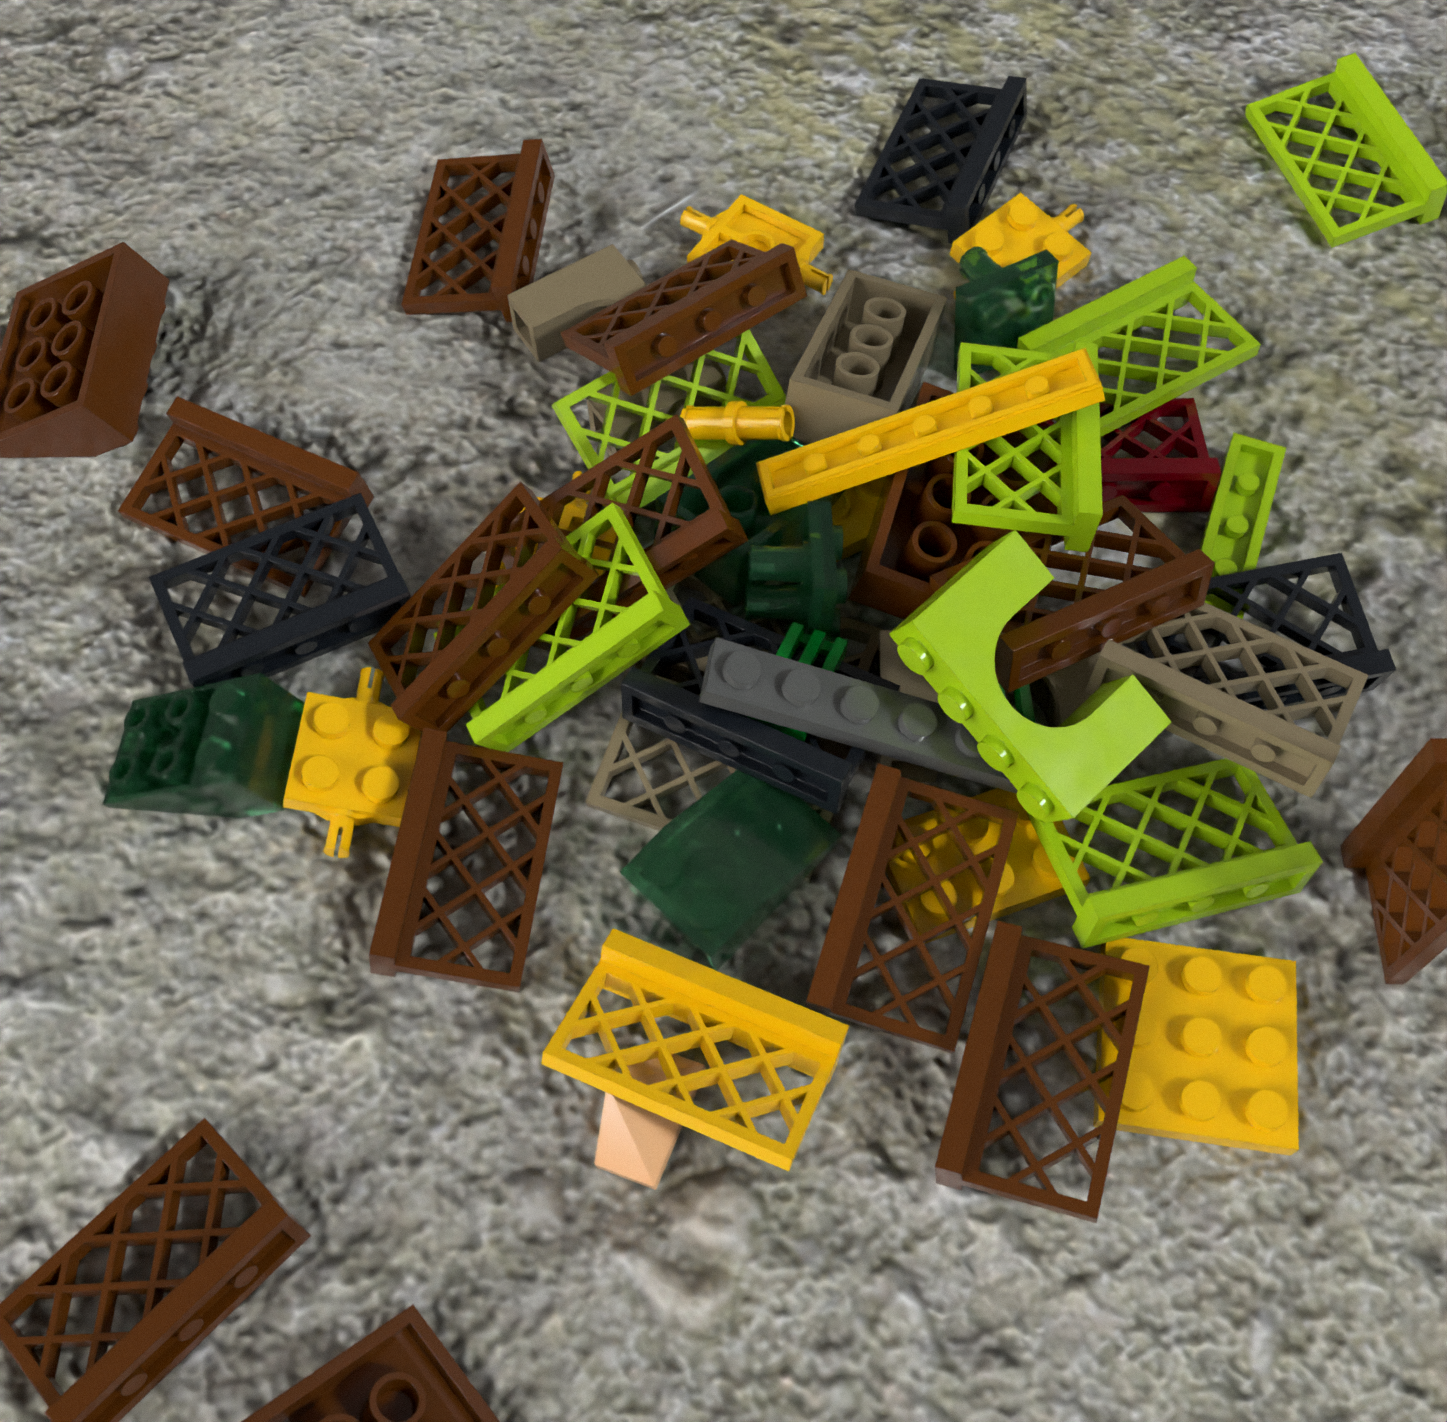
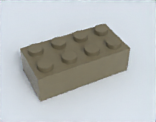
(864, 356)

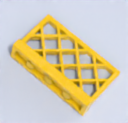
(717, 1011)

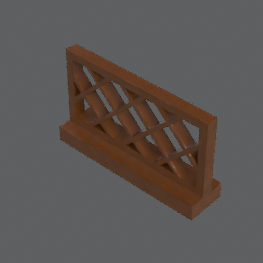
(516, 231)
(688, 313)
(255, 453)
(671, 554)
(496, 627)
(1080, 630)
(1406, 864)
(414, 866)
(859, 894)
(984, 1072)
(169, 1325)

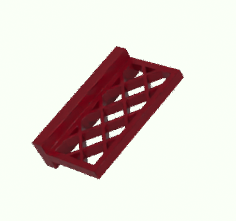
(1152, 479)

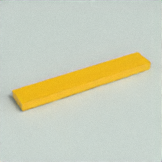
(930, 431)

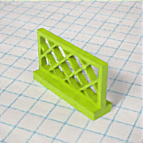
(1385, 141)
(1151, 304)
(1075, 452)
(664, 461)
(590, 662)
(1200, 887)

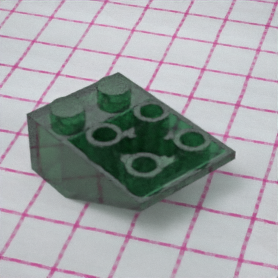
(208, 750)

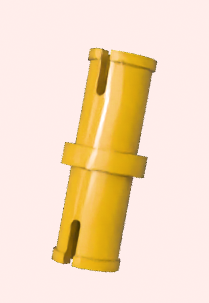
(739, 422)

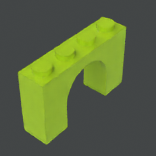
(954, 647)

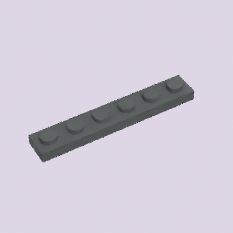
(843, 711)

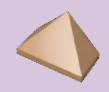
(634, 1139)

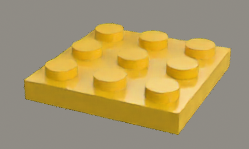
(1208, 1047)

